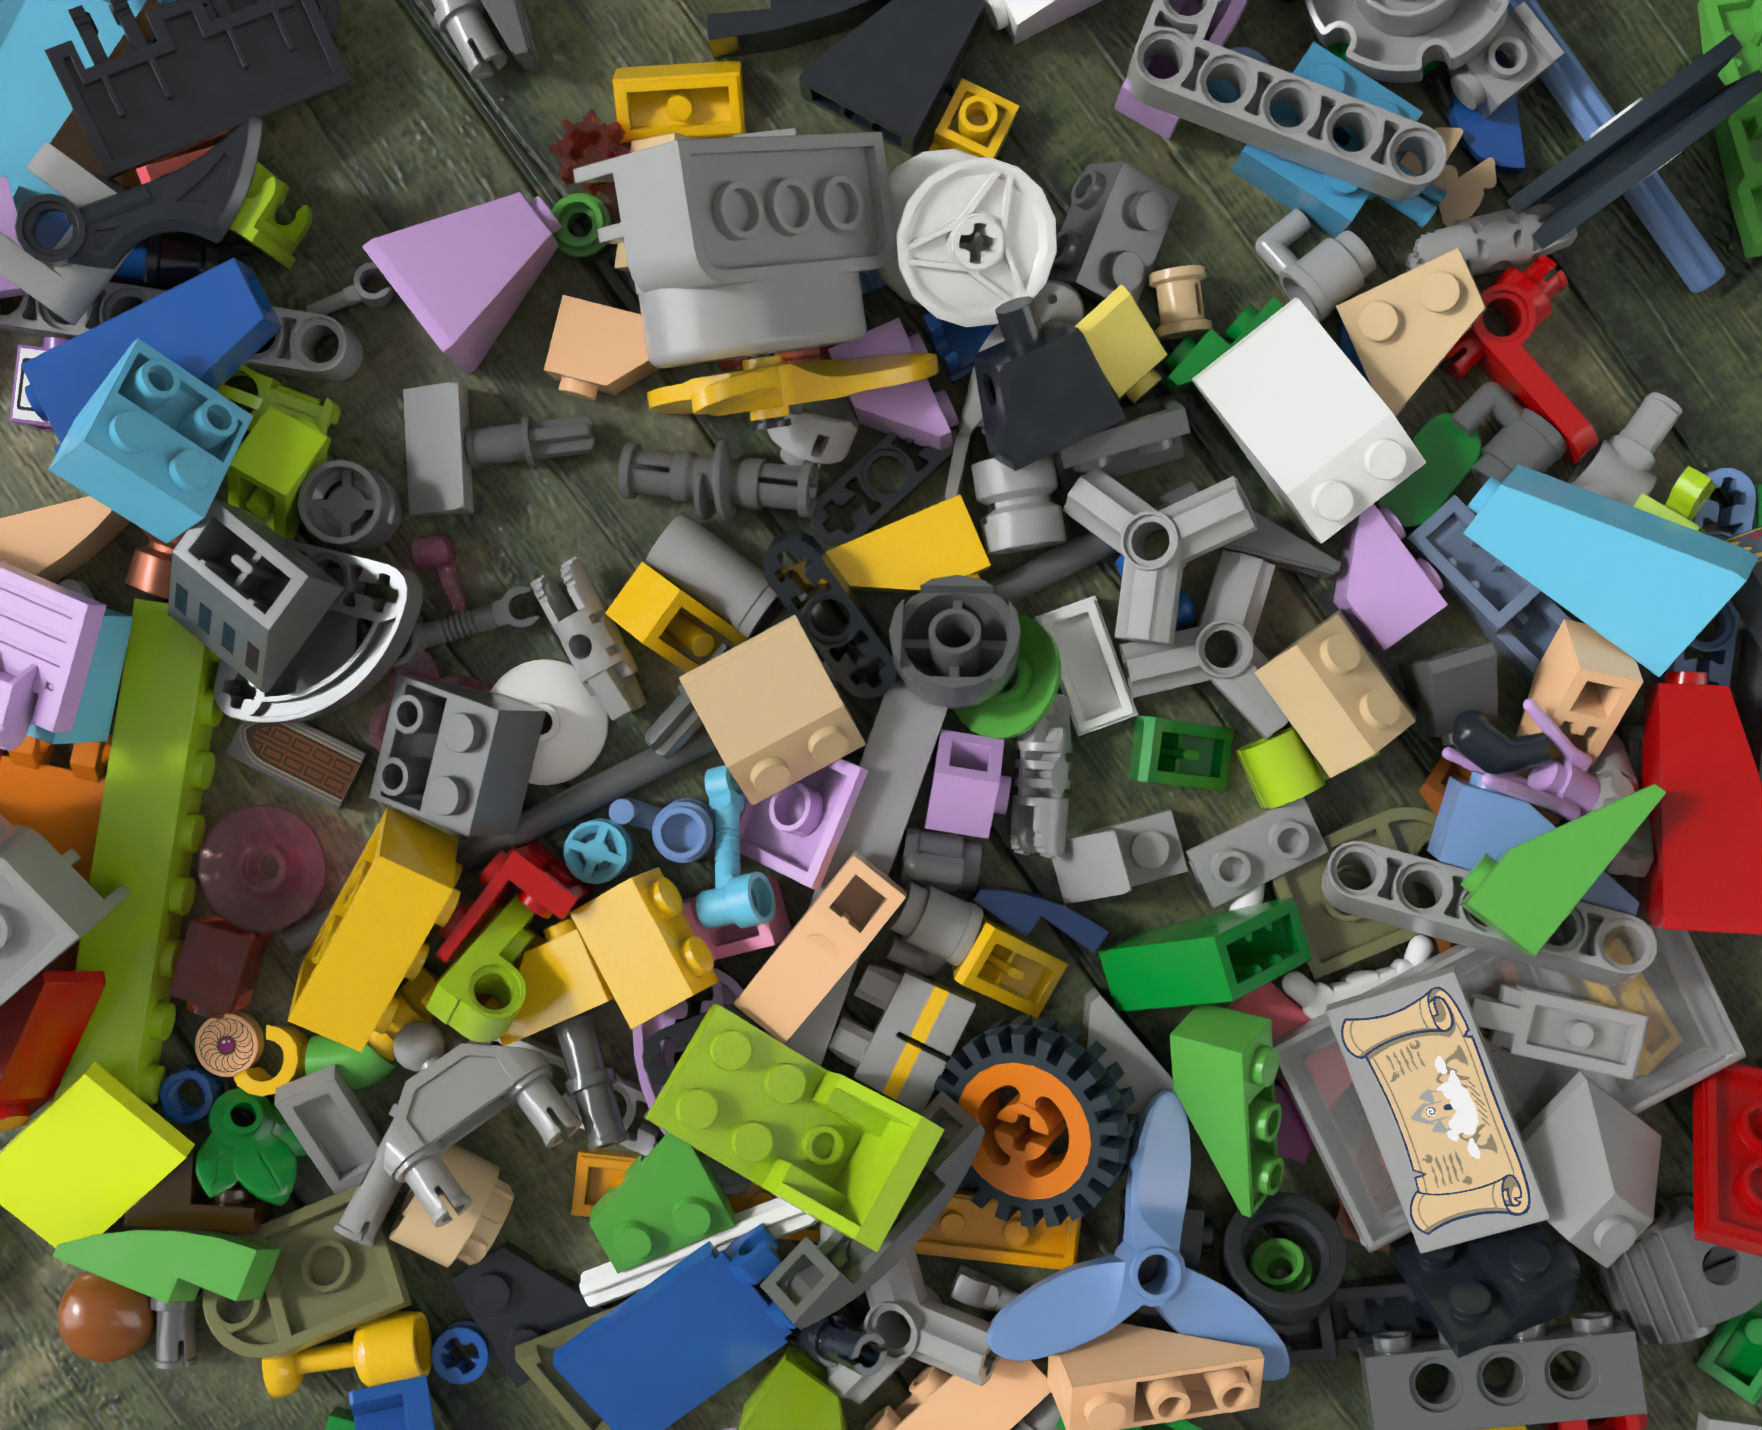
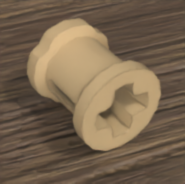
(1180, 302)

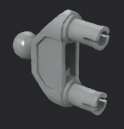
(454, 1098)

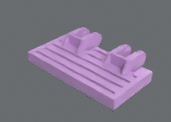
(43, 653)

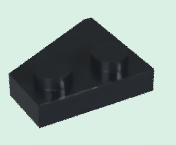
(518, 1302)

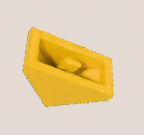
(1010, 968)

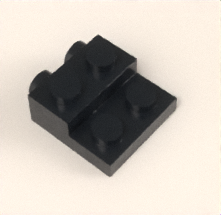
(1490, 1284)

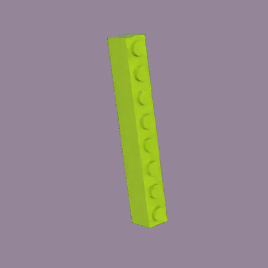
(148, 845)

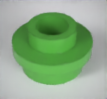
(570, 209)
(1279, 1254)

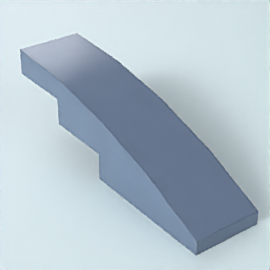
(1495, 597)

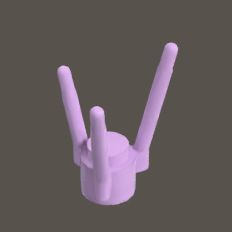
(1559, 787)

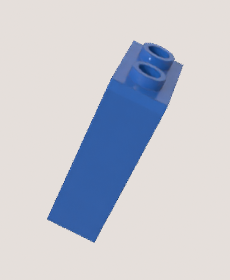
(200, 325)

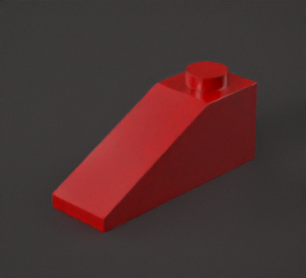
(39, 1039)

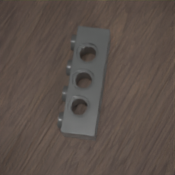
(1602, 1387)

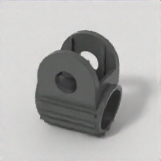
(1677, 1285)

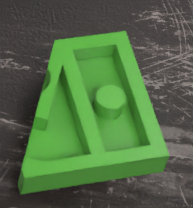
(661, 1206)

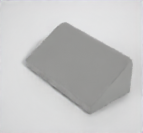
(436, 449)

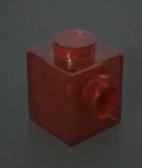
(218, 967)

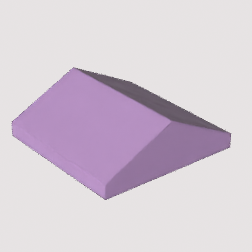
(802, 823)

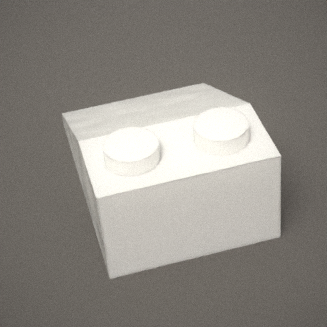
(1308, 421)

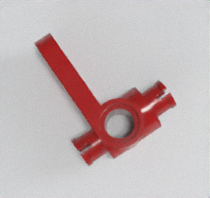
(1525, 305)

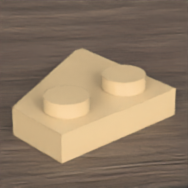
(1412, 324)

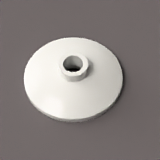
(577, 718)

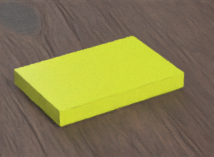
(87, 1159)

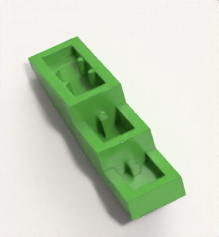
(1741, 132)

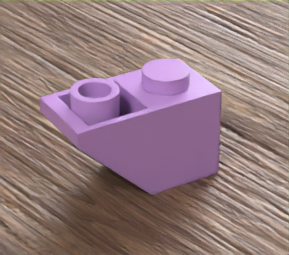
(904, 408)
(1382, 583)

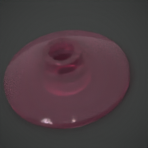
(232, 871)

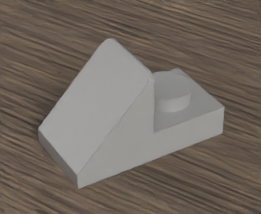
(1119, 857)

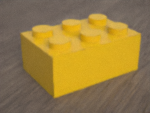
(377, 931)

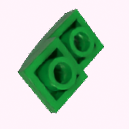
(1194, 357)

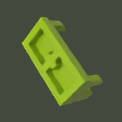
(257, 218)

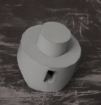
(817, 434)

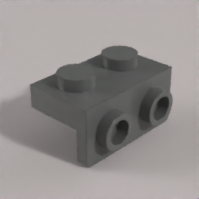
(1112, 230)

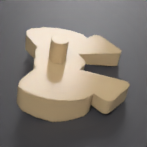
(1463, 192)

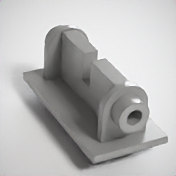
(1256, 851)

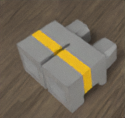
(915, 1007)

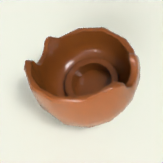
(104, 1318)

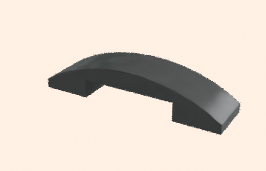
(825, 1278)

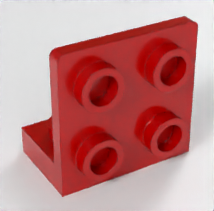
(545, 889)

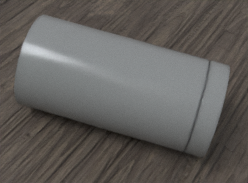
(713, 574)

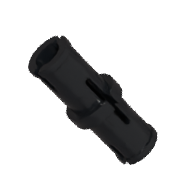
(840, 1342)

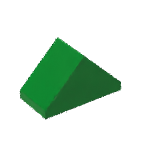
(1180, 753)

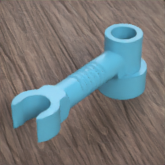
(736, 897)

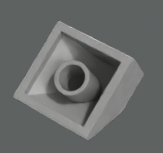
(1595, 1168)

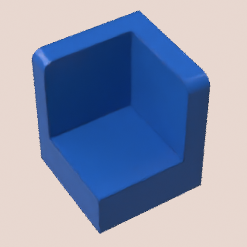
(393, 1406)

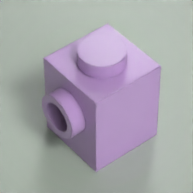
(967, 784)

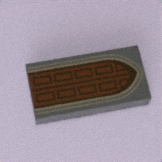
(301, 758)

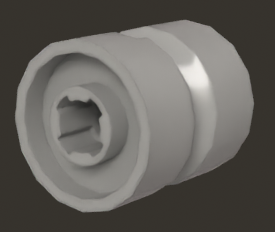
(1018, 506)

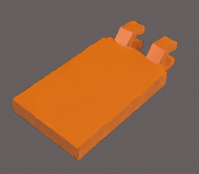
(57, 802)

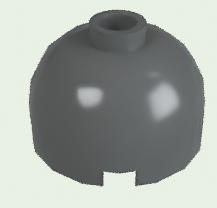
(955, 641)

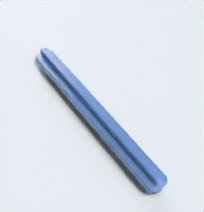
(1651, 197)

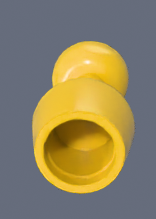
(381, 1352)

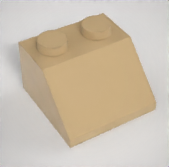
(1337, 694)
(772, 710)

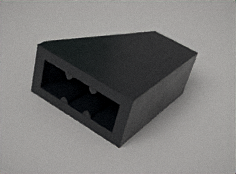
(895, 67)

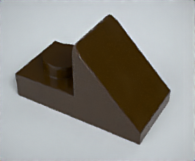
(184, 1205)

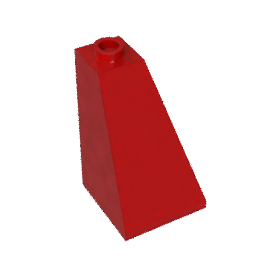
(1709, 819)

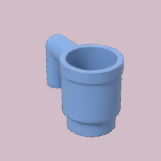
(679, 831)

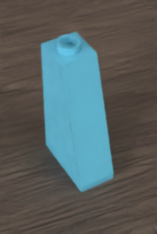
(1608, 563)

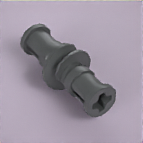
(718, 481)

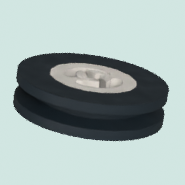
(1637, 142)

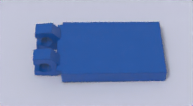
(679, 1336)

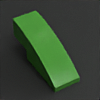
(176, 1262)

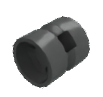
(350, 505)

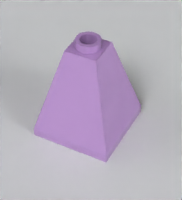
(468, 270)

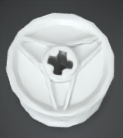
(967, 235)

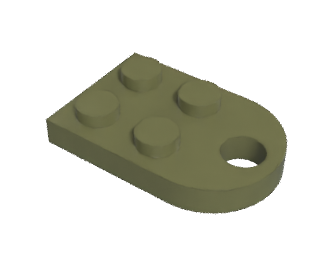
(1340, 937)
(317, 1285)

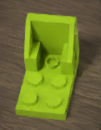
(795, 1127)

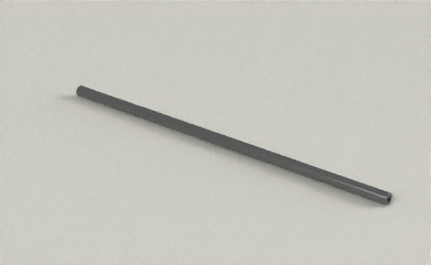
(650, 766)

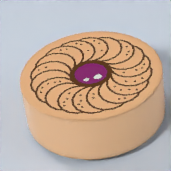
(229, 1044)

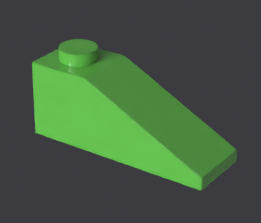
(1542, 880)

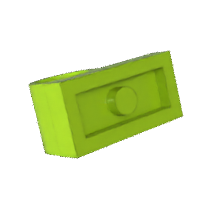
(1282, 768)
(490, 970)

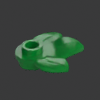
(255, 1155)

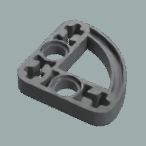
(364, 669)

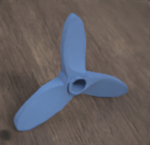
(1104, 1291)

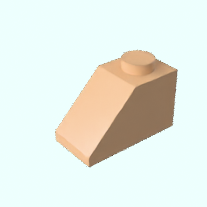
(596, 349)

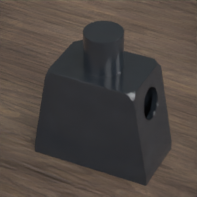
(1040, 387)

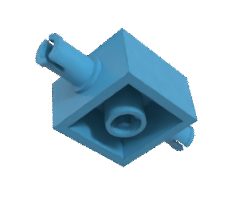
(1322, 198)

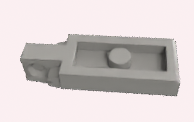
(1563, 1029)

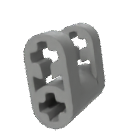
(67, 288)

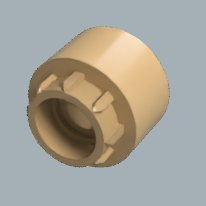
(470, 1233)

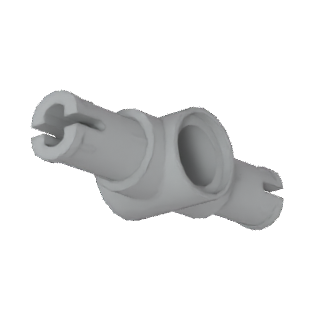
(1624, 462)

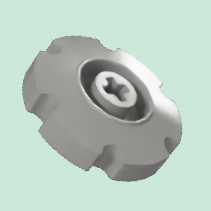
(1401, 36)

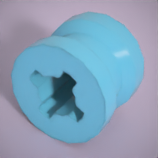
(584, 857)

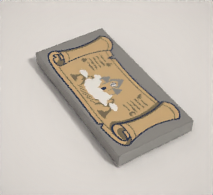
(1438, 1110)

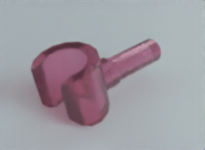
(438, 553)

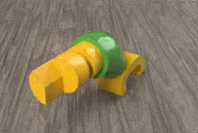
(319, 1052)

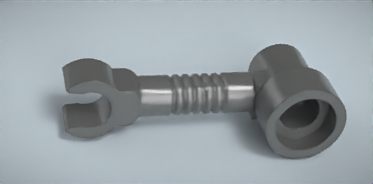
(480, 619)

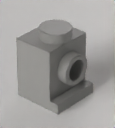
(1525, 49)

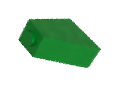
(1206, 957)

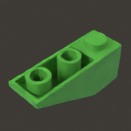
(1227, 1088)

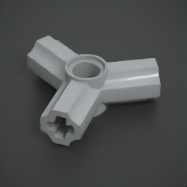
(1124, 522)
(1230, 608)
(936, 1337)

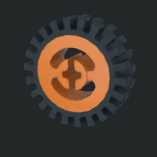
(1054, 1083)

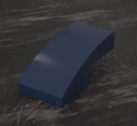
(1024, 908)

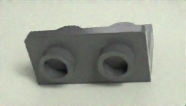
(1141, 441)

